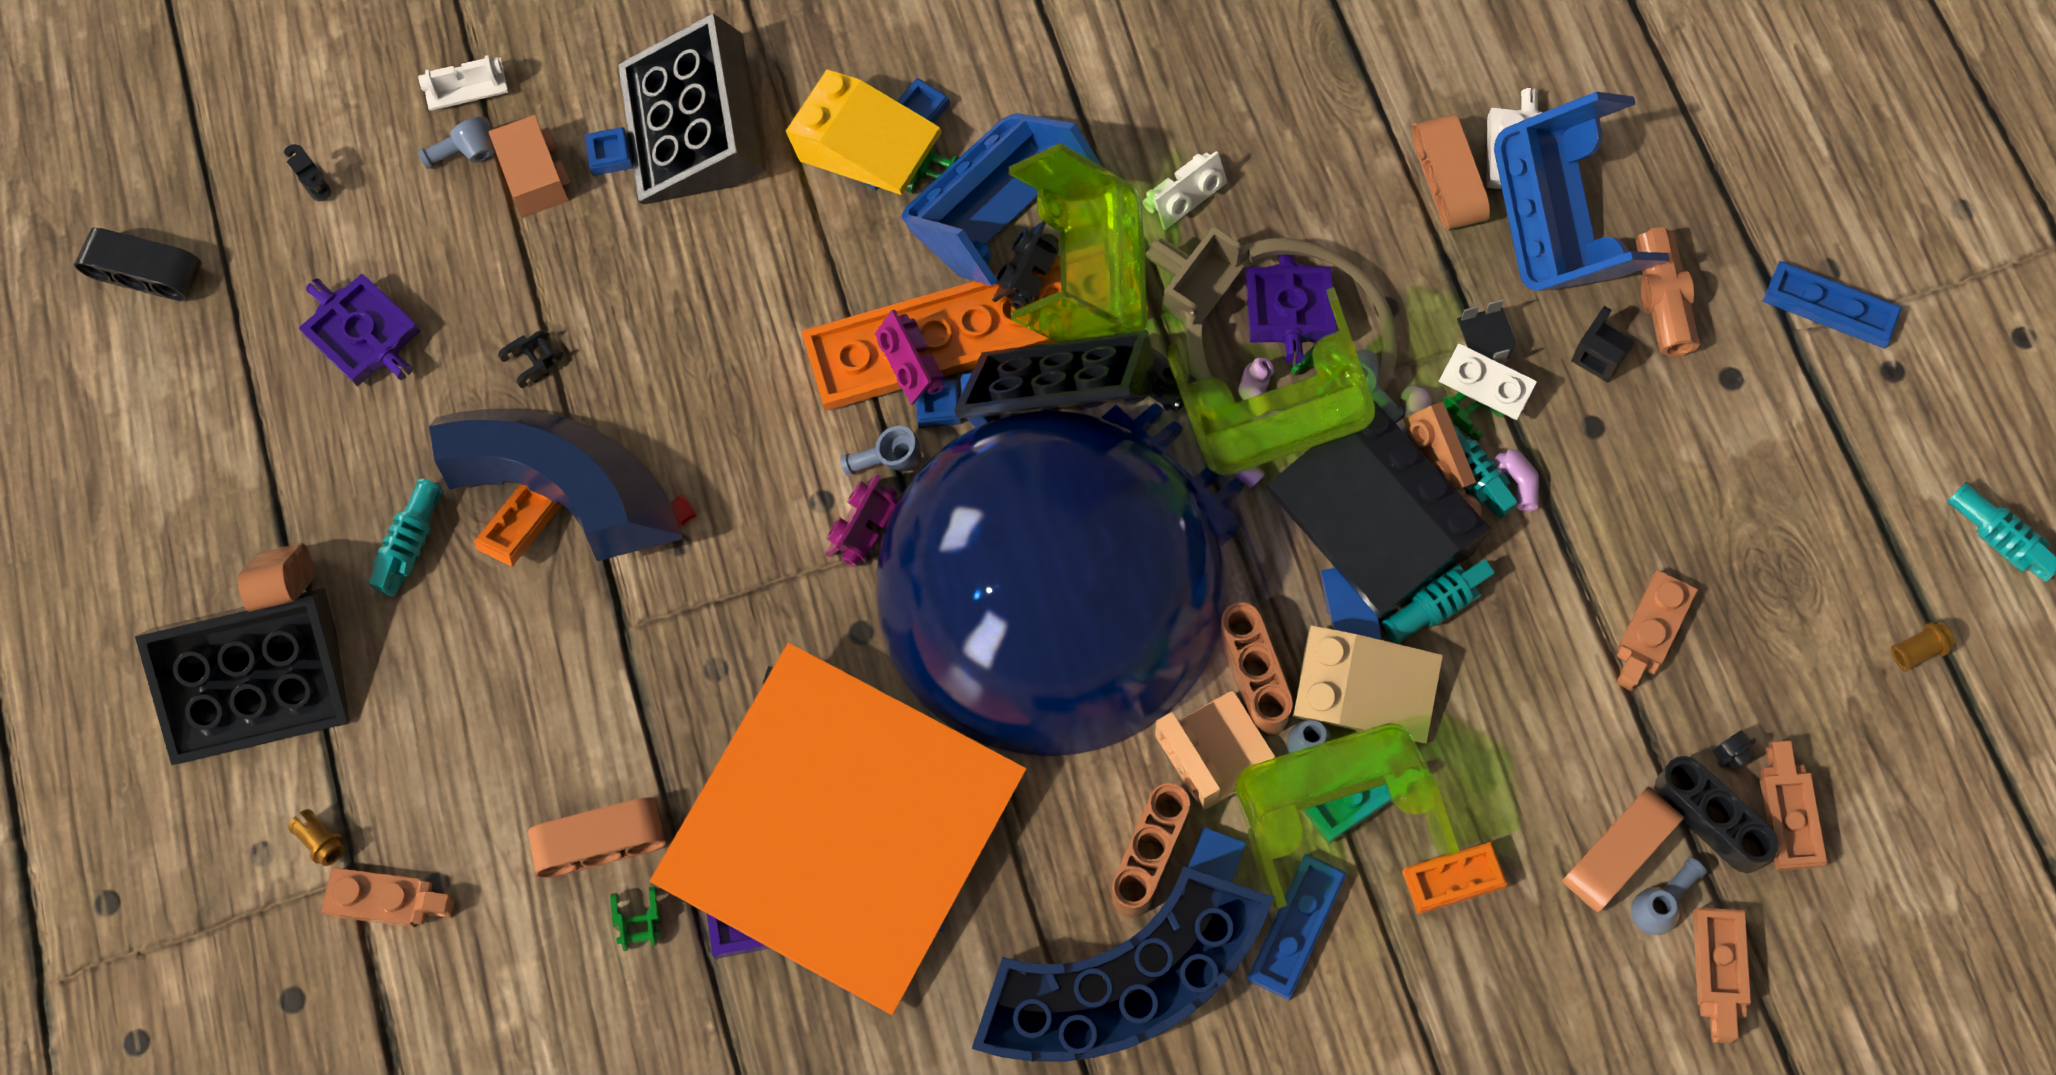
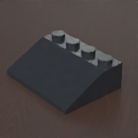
(691, 113)
(1060, 376)
(1379, 512)
(245, 677)

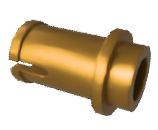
(1924, 645)
(323, 845)

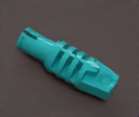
(1490, 481)
(2006, 533)
(405, 539)
(1437, 601)

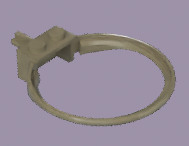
(1216, 264)

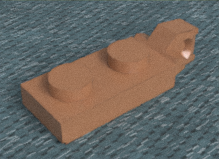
(1653, 627)
(1791, 810)
(383, 898)
(1721, 969)

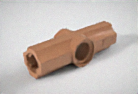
(1668, 295)

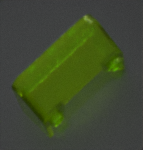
(1098, 247)
(1283, 419)
(1280, 787)

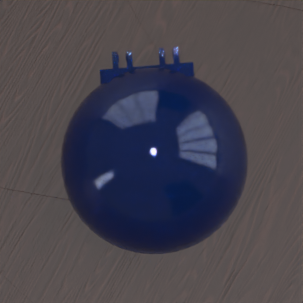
(1055, 579)

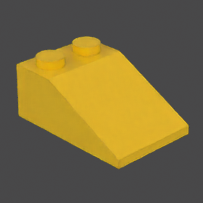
(861, 133)

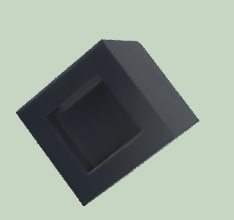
(1602, 348)

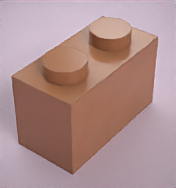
(529, 166)

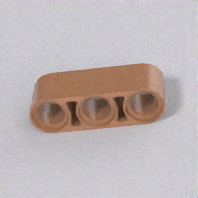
(1450, 172)
(275, 577)
(1255, 648)
(1153, 828)
(596, 837)
(1622, 849)

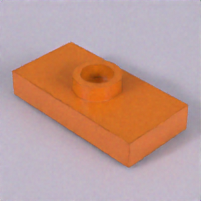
(516, 525)
(1454, 878)

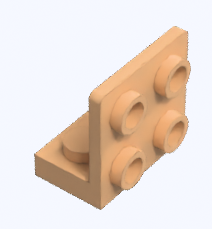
(1212, 747)

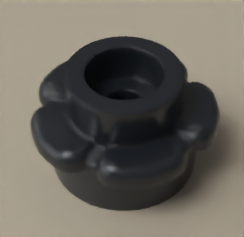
(1735, 750)

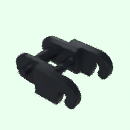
(307, 173)
(526, 346)

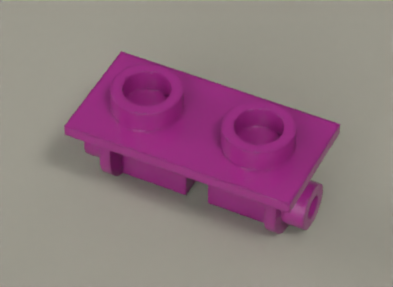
(900, 342)
(868, 505)

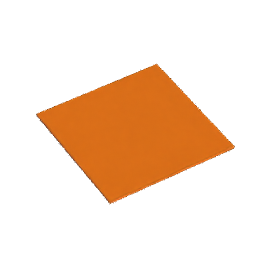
(839, 827)

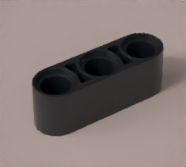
(138, 264)
(1739, 818)

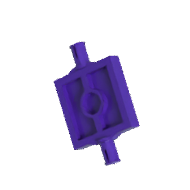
(1289, 305)
(359, 329)

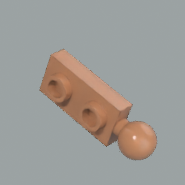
(1437, 440)

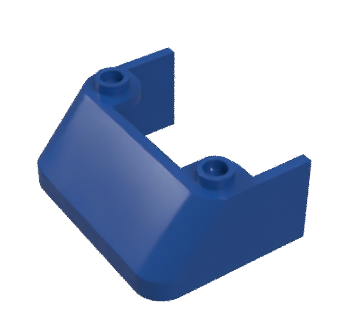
(980, 197)
(1548, 198)

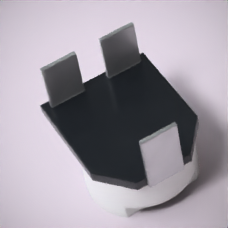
(1488, 332)

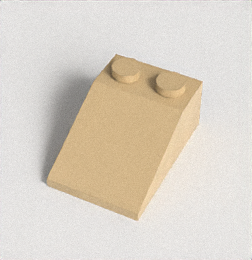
(1366, 683)

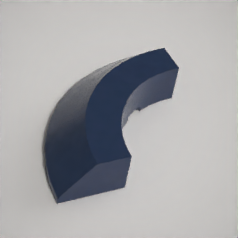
(565, 462)
(1129, 990)

